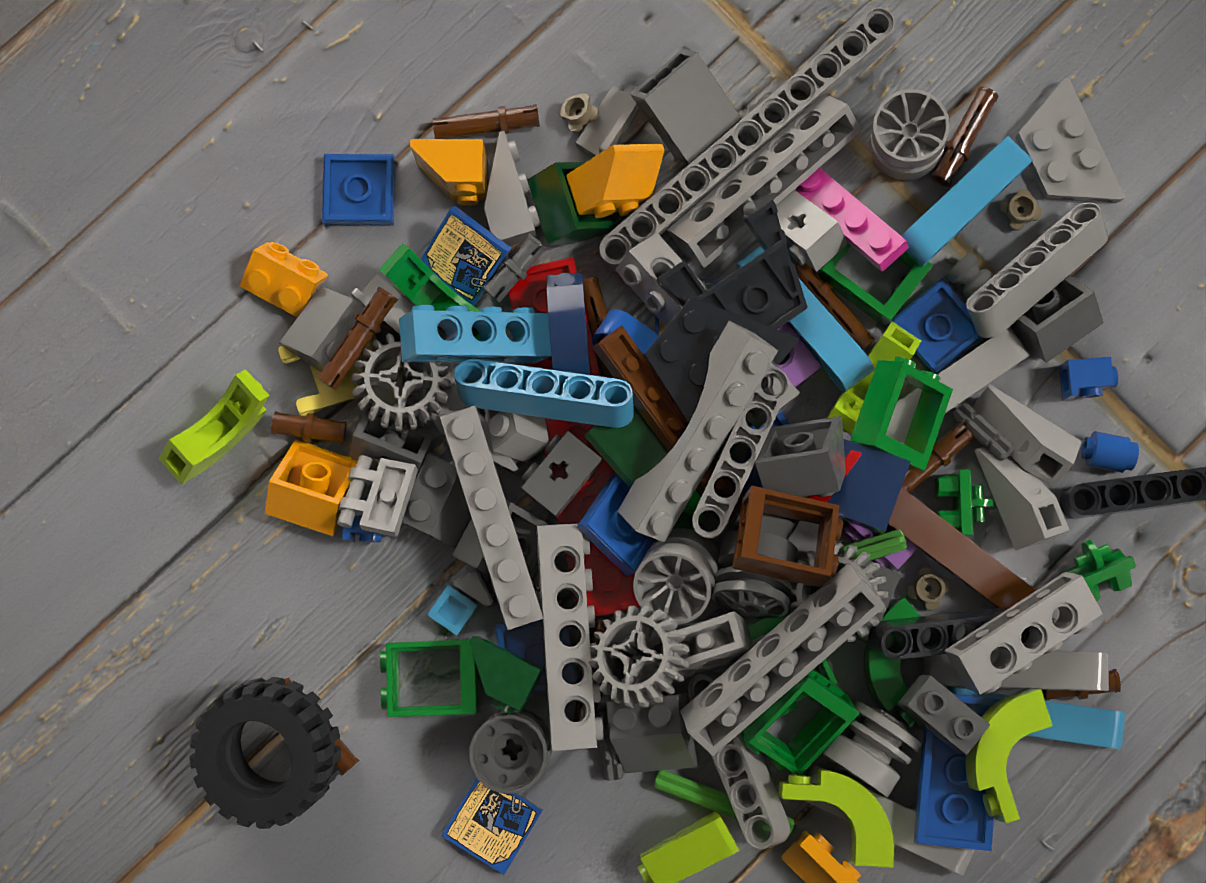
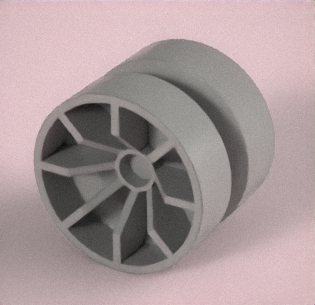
(909, 134)
(678, 575)

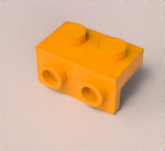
(282, 278)
(813, 862)

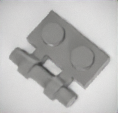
(387, 496)

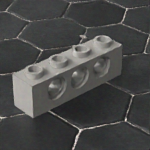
(709, 643)
(972, 653)

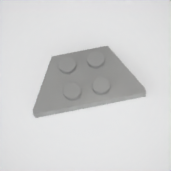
(1067, 151)

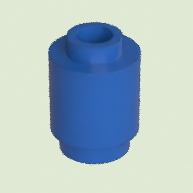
(1110, 452)

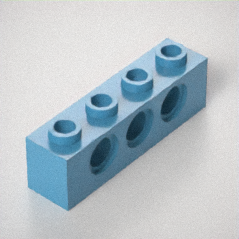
(423, 344)

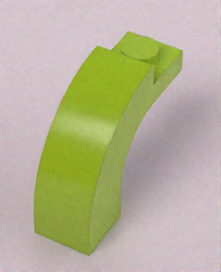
(892, 344)
(217, 431)
(987, 761)
(870, 829)

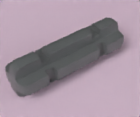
(983, 431)
(612, 768)

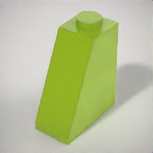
(688, 851)

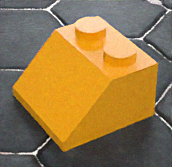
(454, 166)
(616, 179)
(309, 487)

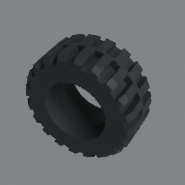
(230, 779)

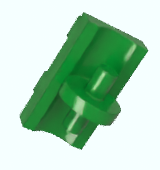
(959, 487)
(1101, 565)

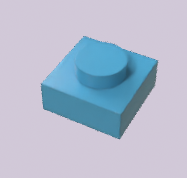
(452, 610)

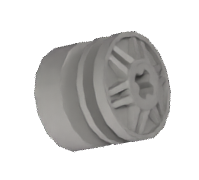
(872, 748)

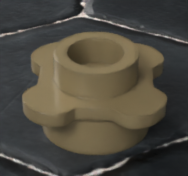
(574, 105)
(1030, 210)
(938, 585)

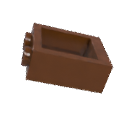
(795, 507)

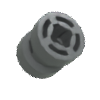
(968, 275)

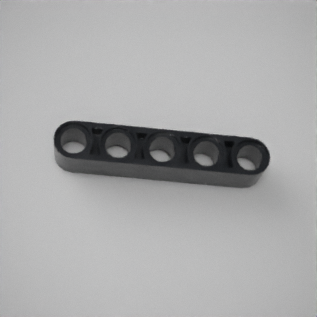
(1133, 493)
(942, 636)

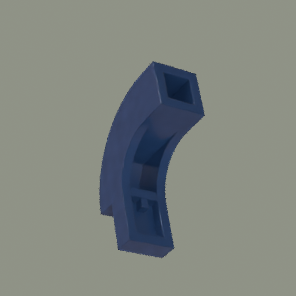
(567, 323)

